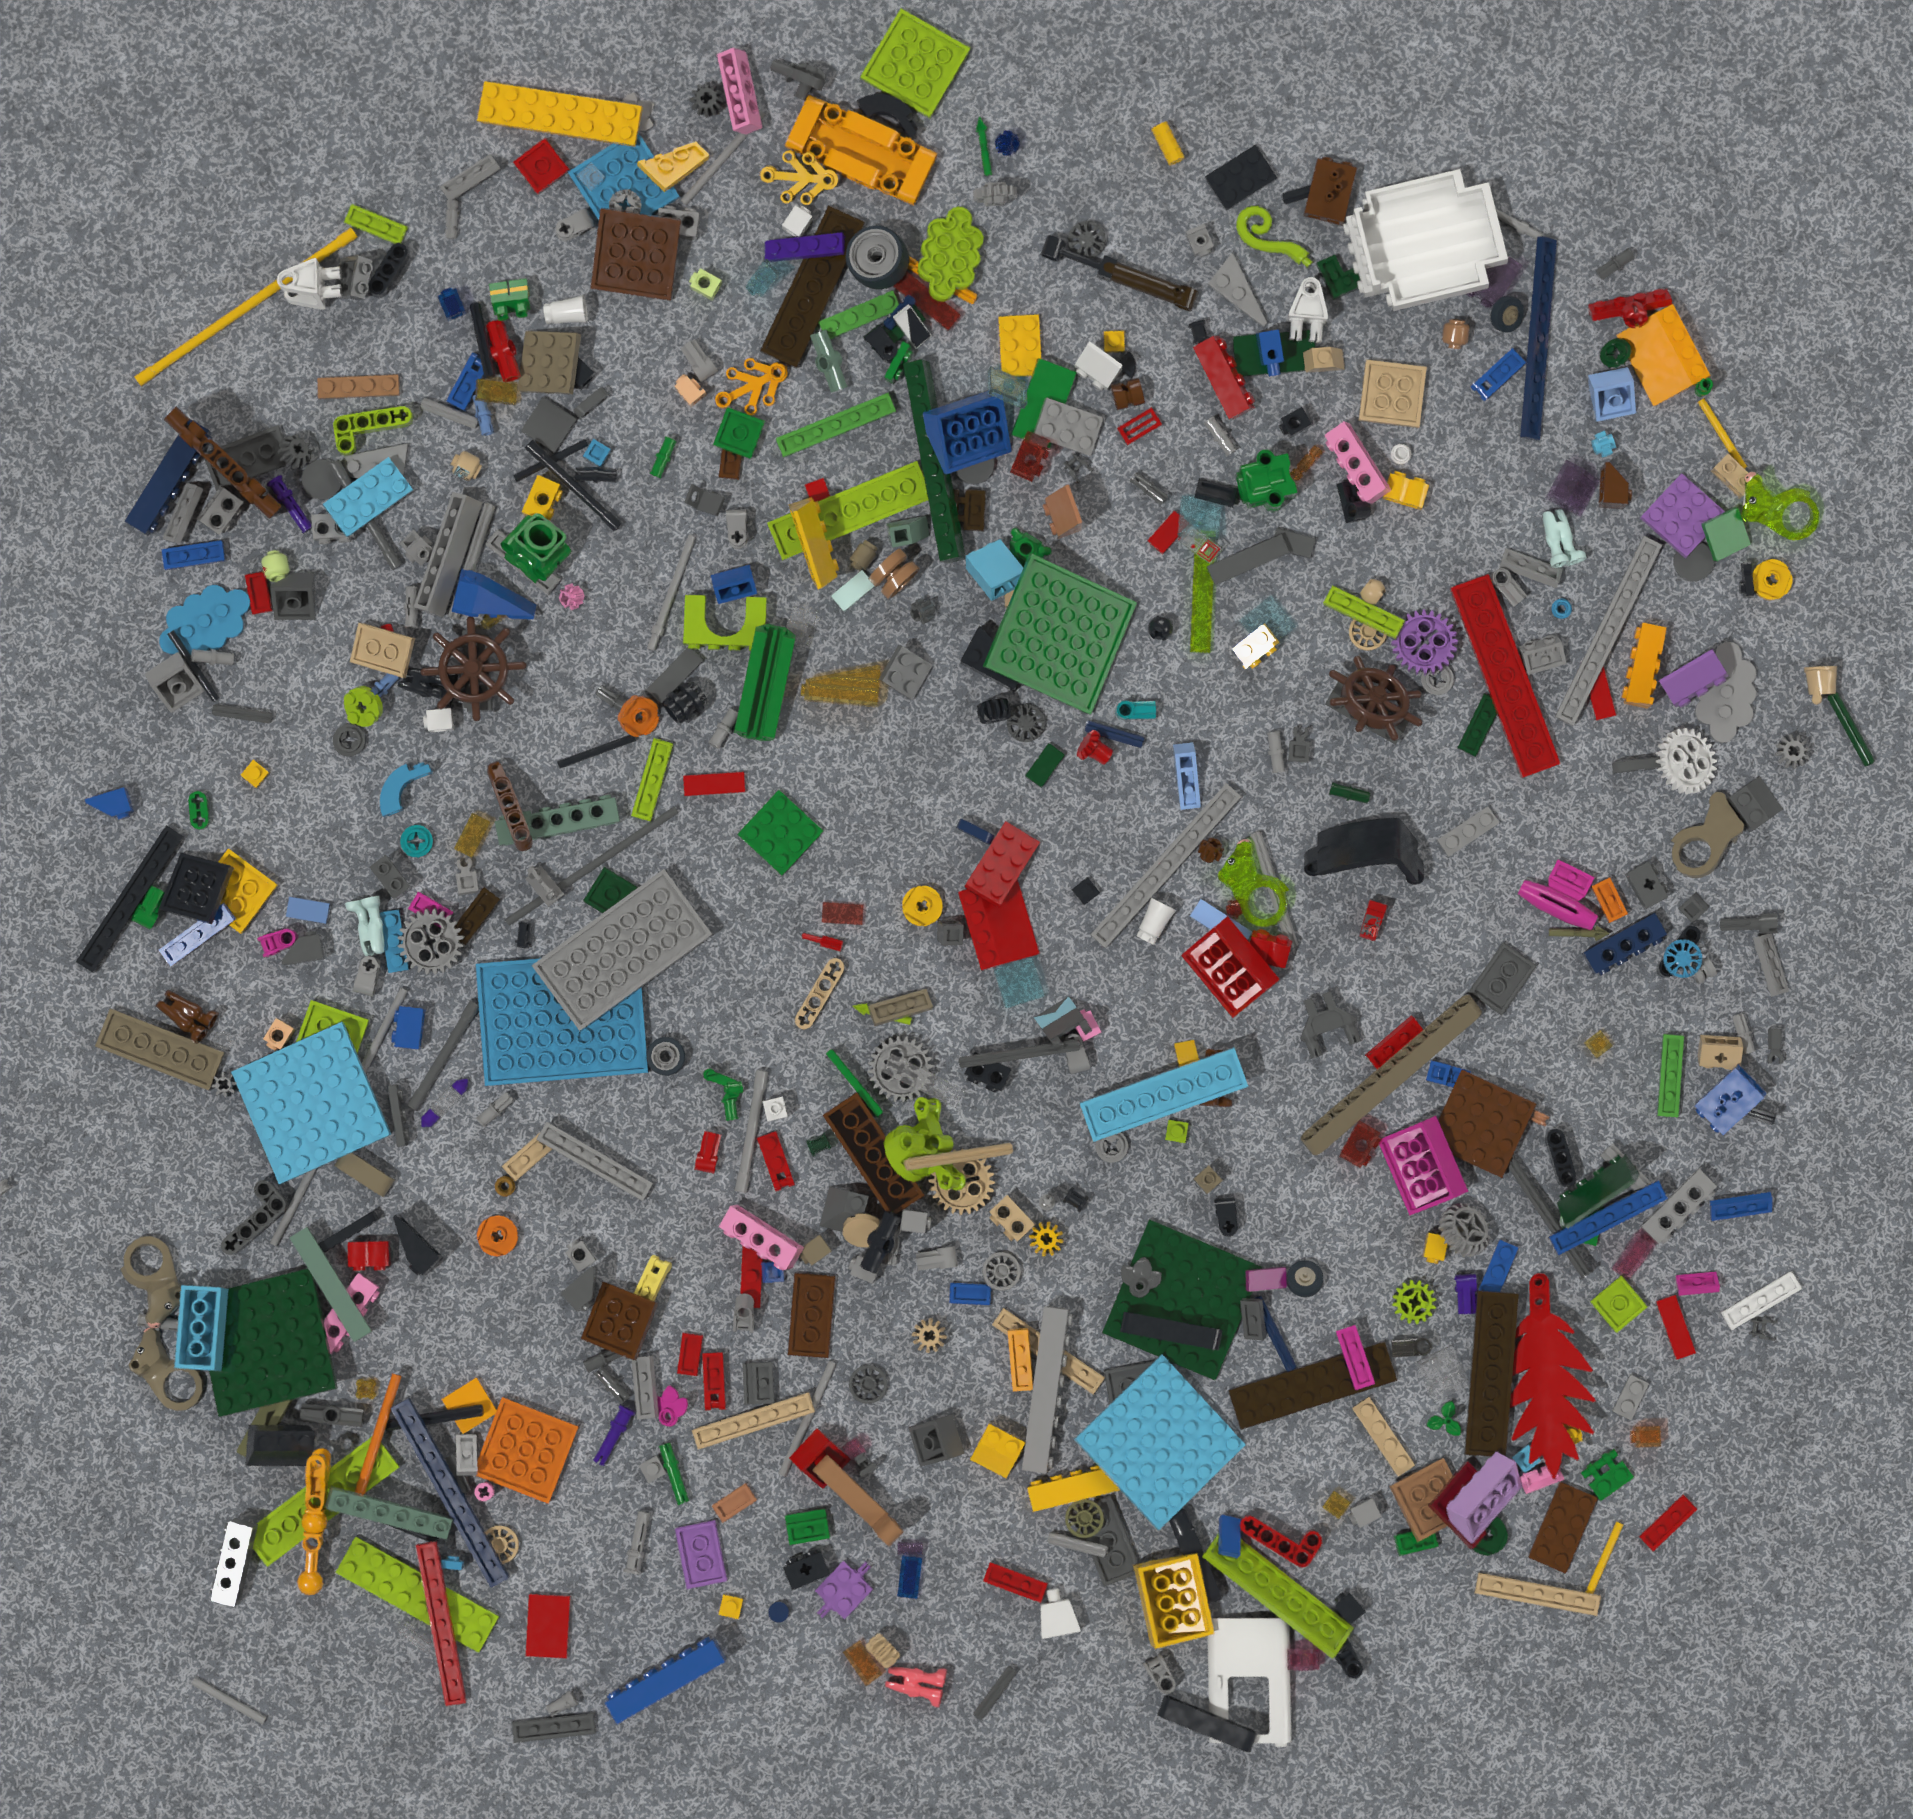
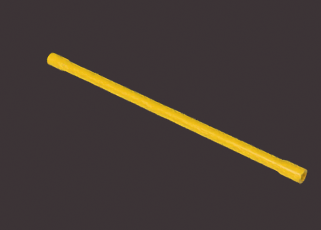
(151, 371)

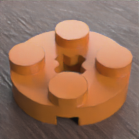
(628, 714)
(509, 1234)

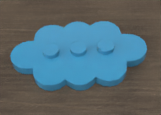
(206, 619)

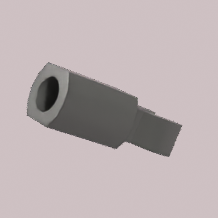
(1775, 1045)

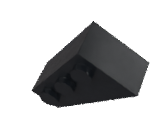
(976, 655)

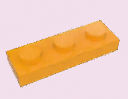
(1020, 1359)

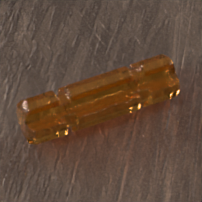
(1305, 463)

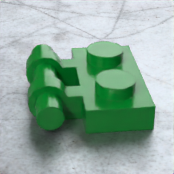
(1610, 1480)

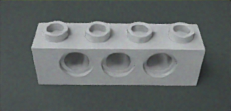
(1652, 1226)

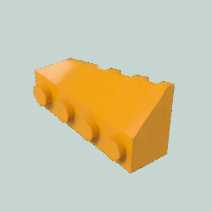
(1644, 665)

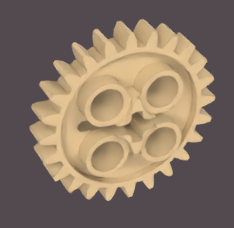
(966, 1200)

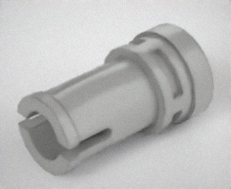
(566, 1701)

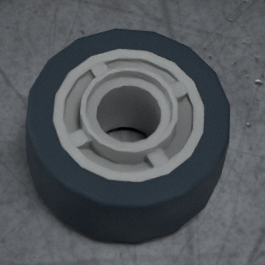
(677, 1058)

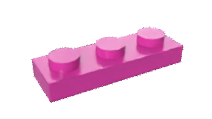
(1355, 1357)

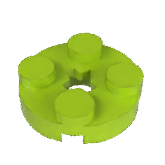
(354, 711)

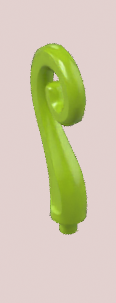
(1291, 249)

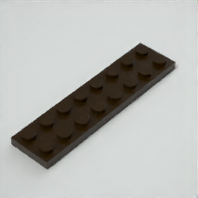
(809, 294)
(1491, 1373)
(1306, 1387)

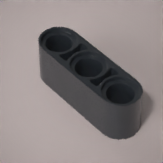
(389, 260)
(1682, 935)
(1561, 1147)

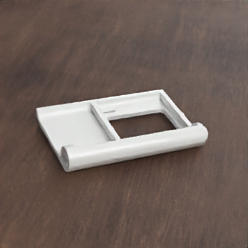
(1252, 1650)

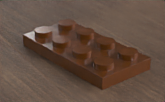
(1562, 1527)

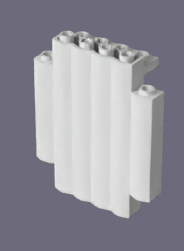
(1425, 240)

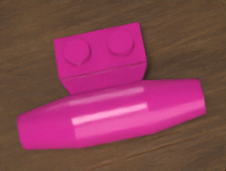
(1561, 896)

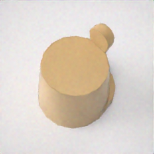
(1821, 681)

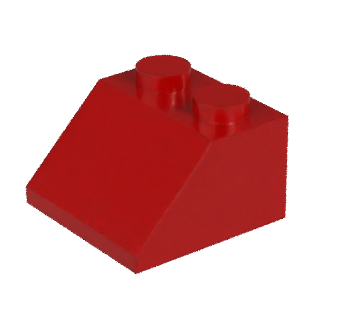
(813, 1451)

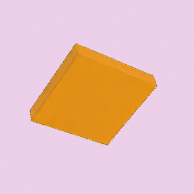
(470, 1395)

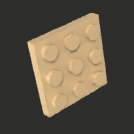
(1392, 393)

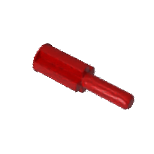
(825, 941)

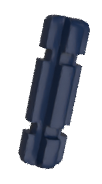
(890, 323)

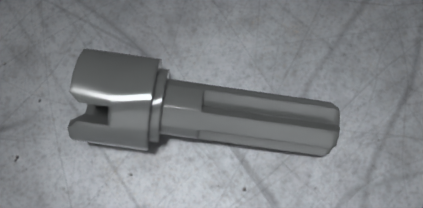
(1765, 923)

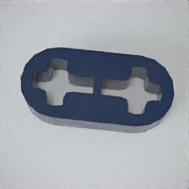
(975, 831)

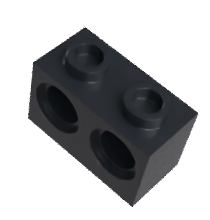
(985, 1076)

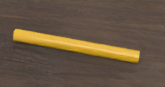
(1721, 432)
(1604, 1558)

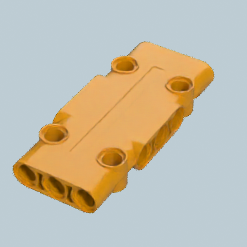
(861, 149)

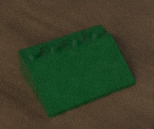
(1597, 1190)

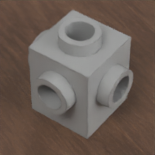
(417, 547)

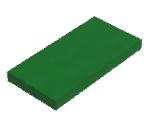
(1046, 382)

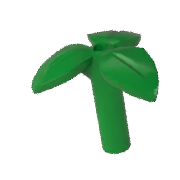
(1452, 1427)

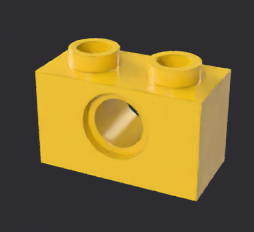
(542, 487)

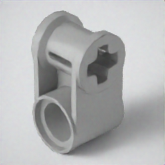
(576, 225)
(737, 524)
(365, 979)
(1077, 1060)
(744, 1313)
(1159, 1673)

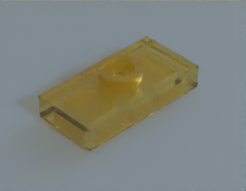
(496, 392)
(472, 835)

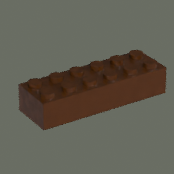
(865, 1146)

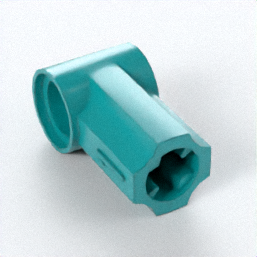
(1138, 710)

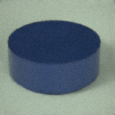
(778, 1612)

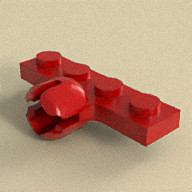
(1631, 308)

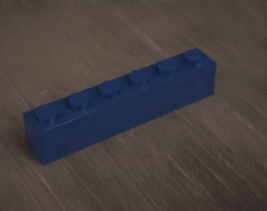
(164, 485)

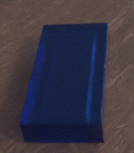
(909, 1577)

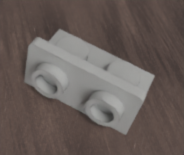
(1542, 654)

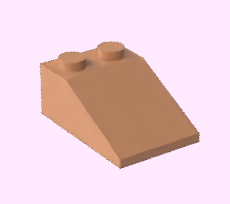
(1063, 512)

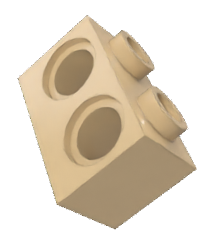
(1731, 474)
(1016, 1214)

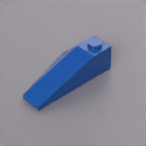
(481, 595)

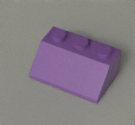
(1694, 679)

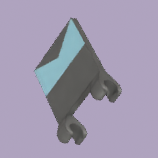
(1060, 1020)

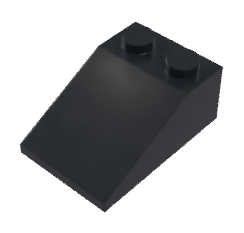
(417, 1250)

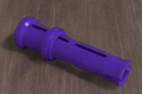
(285, 496)
(618, 1426)

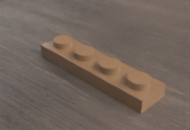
(358, 386)

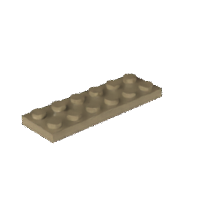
(159, 1049)

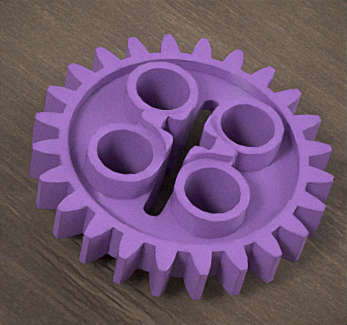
(1437, 654)

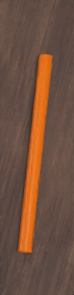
(378, 1433)

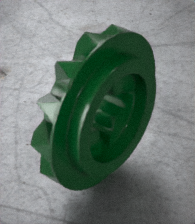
(1609, 350)

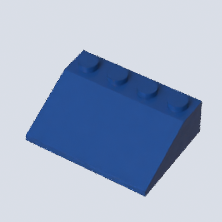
(968, 431)

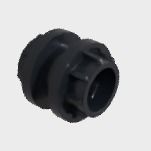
(682, 704)

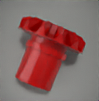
(1094, 748)

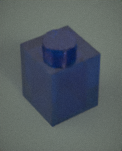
(451, 304)

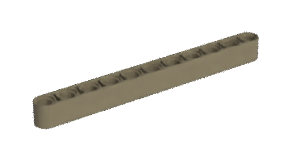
(1391, 1075)

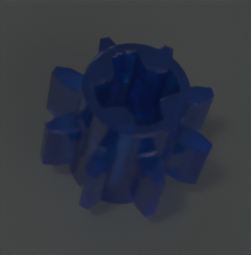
(1007, 143)

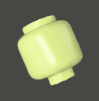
(275, 566)

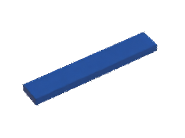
(1608, 1217)

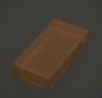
(862, 1663)

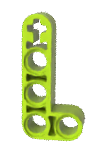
(373, 425)

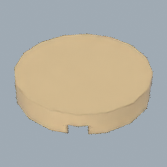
(858, 1229)

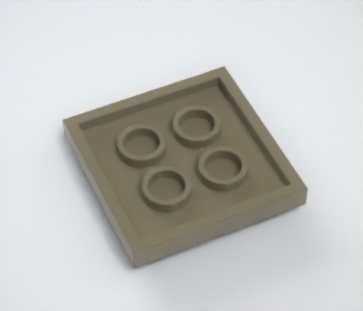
(549, 362)

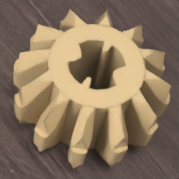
(930, 1342)
(882, 1651)

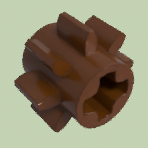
(1210, 850)

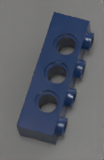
(1655, 936)

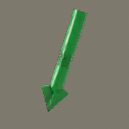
(981, 129)

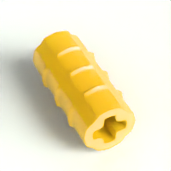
(1168, 143)

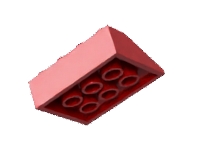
(999, 933)
(1230, 967)

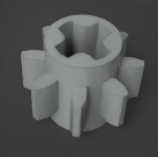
(230, 1083)

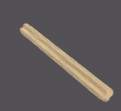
(958, 1156)

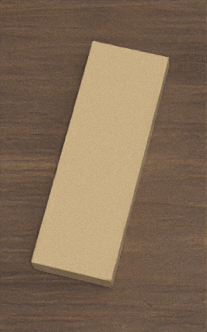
(526, 1158)

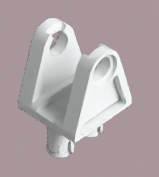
(310, 284)
(1308, 309)

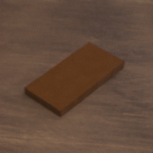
(811, 1315)

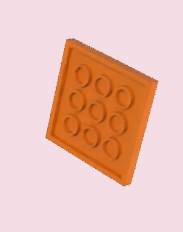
(525, 1450)

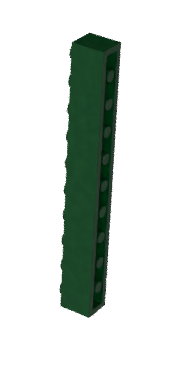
(938, 484)

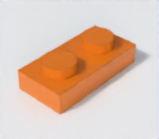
(1609, 900)

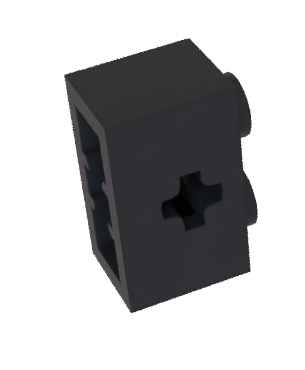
(797, 1578)

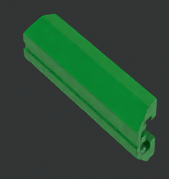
(765, 682)

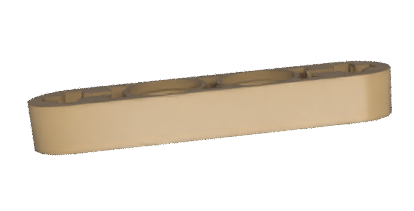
(817, 992)

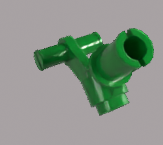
(731, 1088)

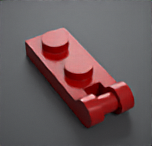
(775, 1160)
(713, 1380)

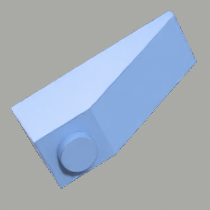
(1186, 775)

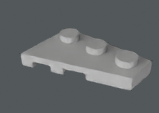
(361, 463)

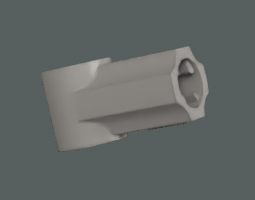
(701, 365)
(1509, 588)
(940, 1258)

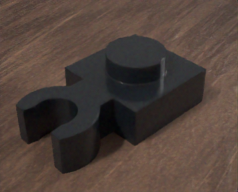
(1746, 585)

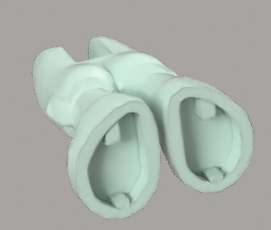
(1557, 532)
(370, 930)

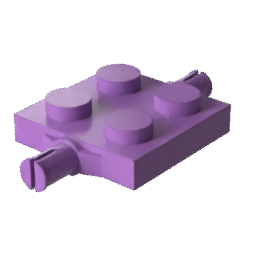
(843, 1589)

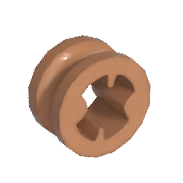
(1539, 1118)

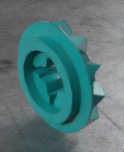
(422, 833)

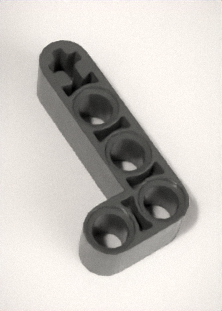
(252, 1220)

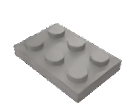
(1068, 426)

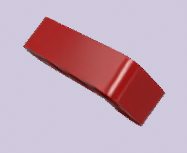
(1277, 1537)

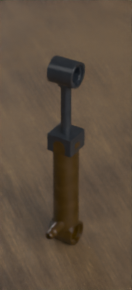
(1111, 270)

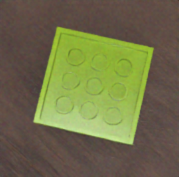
(915, 63)

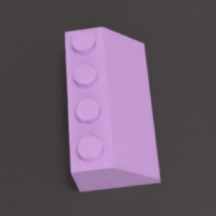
(1484, 1496)

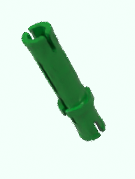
(672, 1468)

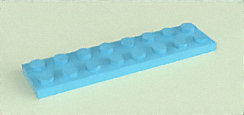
(1163, 1094)

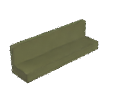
(266, 1416)

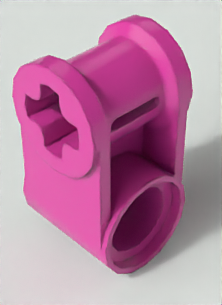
(274, 943)

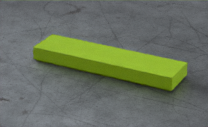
(1364, 612)
(652, 779)

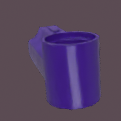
(1465, 1288)

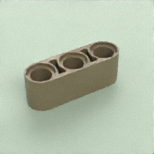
(365, 1173)

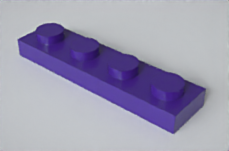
(805, 247)

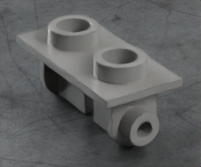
(544, 885)

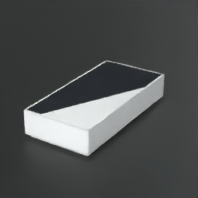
(912, 326)

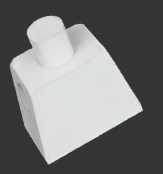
(1057, 1616)

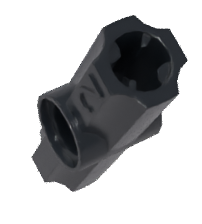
(880, 1241)

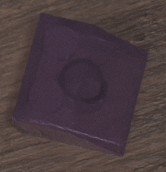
(1572, 488)

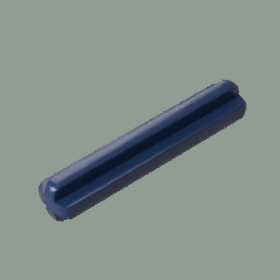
(1115, 734)

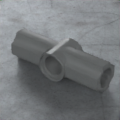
(345, 1415)

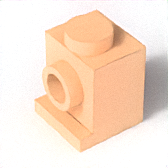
(689, 390)

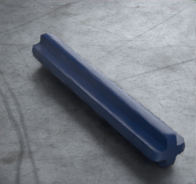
(1277, 1339)

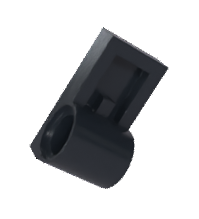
(1352, 506)

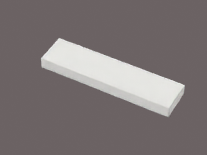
(1761, 1300)

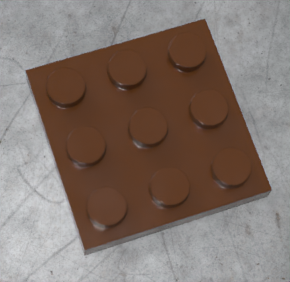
(619, 1321)

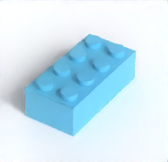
(201, 1328)

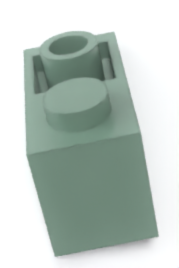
(907, 531)

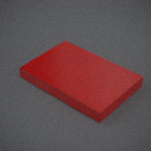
(547, 1626)

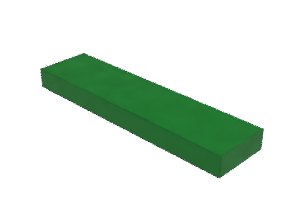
(854, 1082)

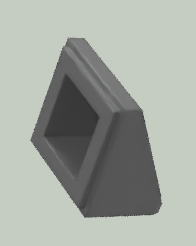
(1694, 907)

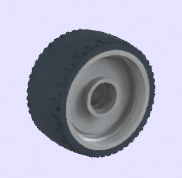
(867, 247)

